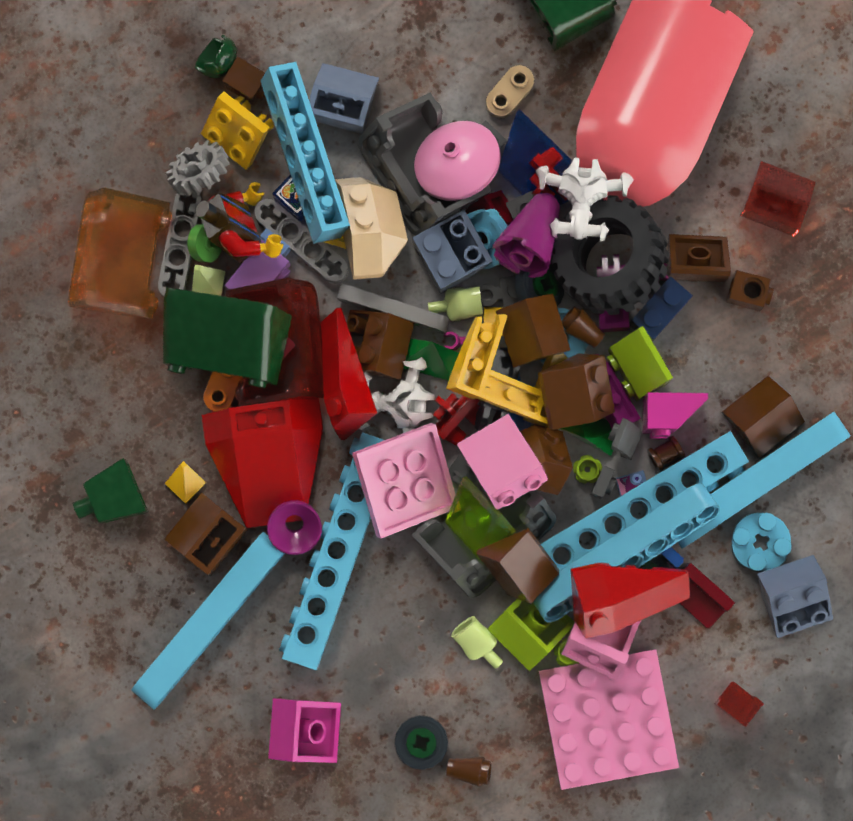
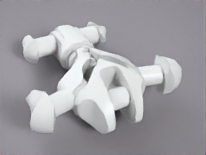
(583, 189)
(406, 401)

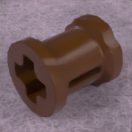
(666, 453)

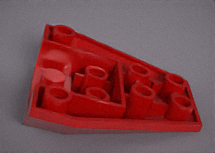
(265, 454)

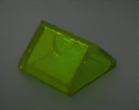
(475, 518)

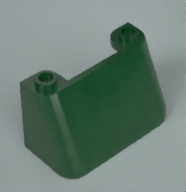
(571, 18)
(224, 336)

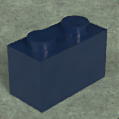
(661, 308)

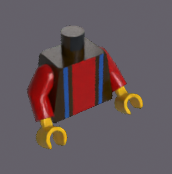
(232, 226)

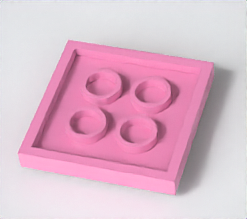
(405, 480)

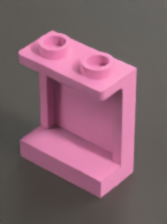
(502, 462)
(602, 653)

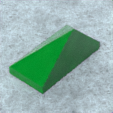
(437, 357)
(593, 434)

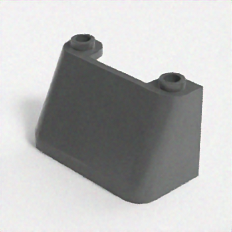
(390, 152)
(460, 562)

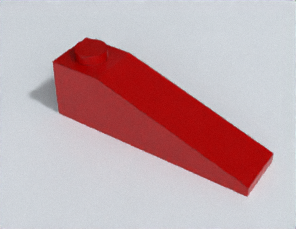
(344, 382)
(616, 597)

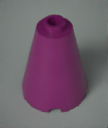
(528, 238)

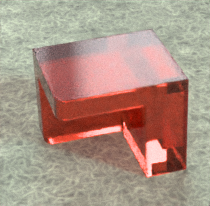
(738, 704)

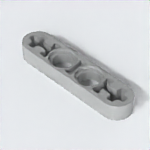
(178, 243)
(299, 243)
(378, 303)

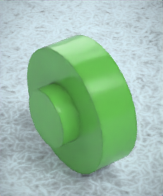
(200, 246)

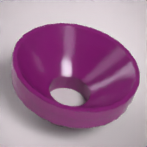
(294, 541)

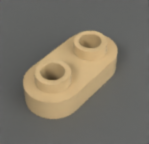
(510, 91)

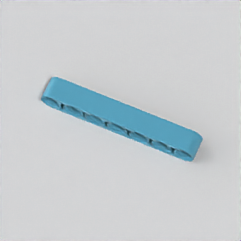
(773, 471)
(634, 544)
(207, 621)

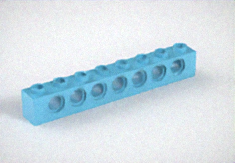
(723, 448)
(310, 654)

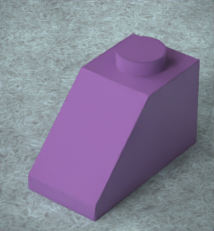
(259, 270)

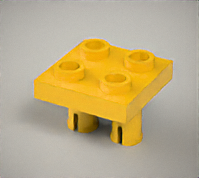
(236, 129)

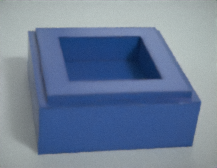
(672, 557)

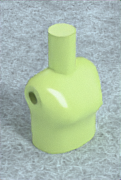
(459, 303)
(476, 641)

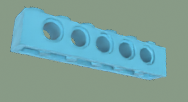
(304, 152)

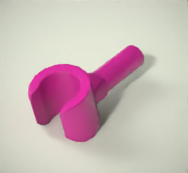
(459, 340)

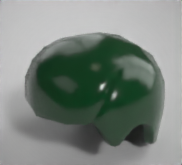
(217, 57)

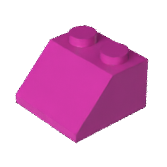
(668, 411)
(304, 730)

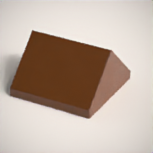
(698, 258)
(533, 330)
(764, 416)
(519, 565)

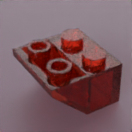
(778, 199)

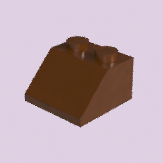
(576, 391)
(552, 454)

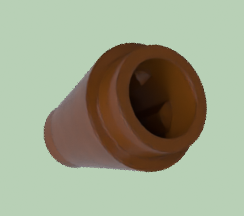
(582, 327)
(470, 770)

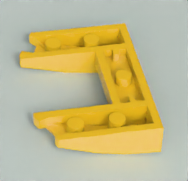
(476, 380)

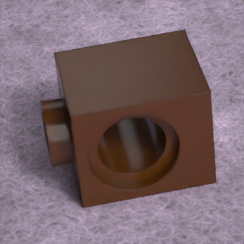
(244, 81)
(736, 291)

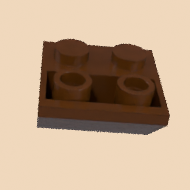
(380, 342)
(206, 534)

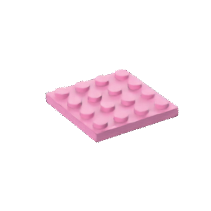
(608, 725)

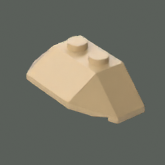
(375, 226)

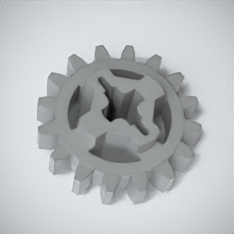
(197, 168)

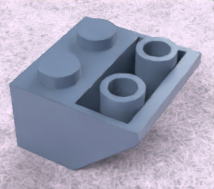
(343, 98)
(451, 251)
(795, 596)

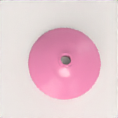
(462, 171)

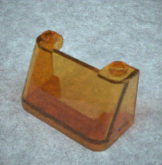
(117, 253)

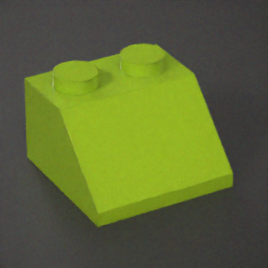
(639, 364)
(527, 634)

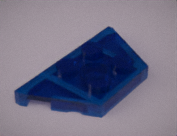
(522, 145)

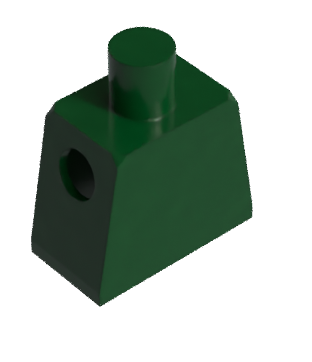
(112, 495)

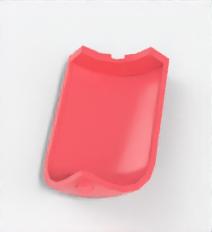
(660, 94)

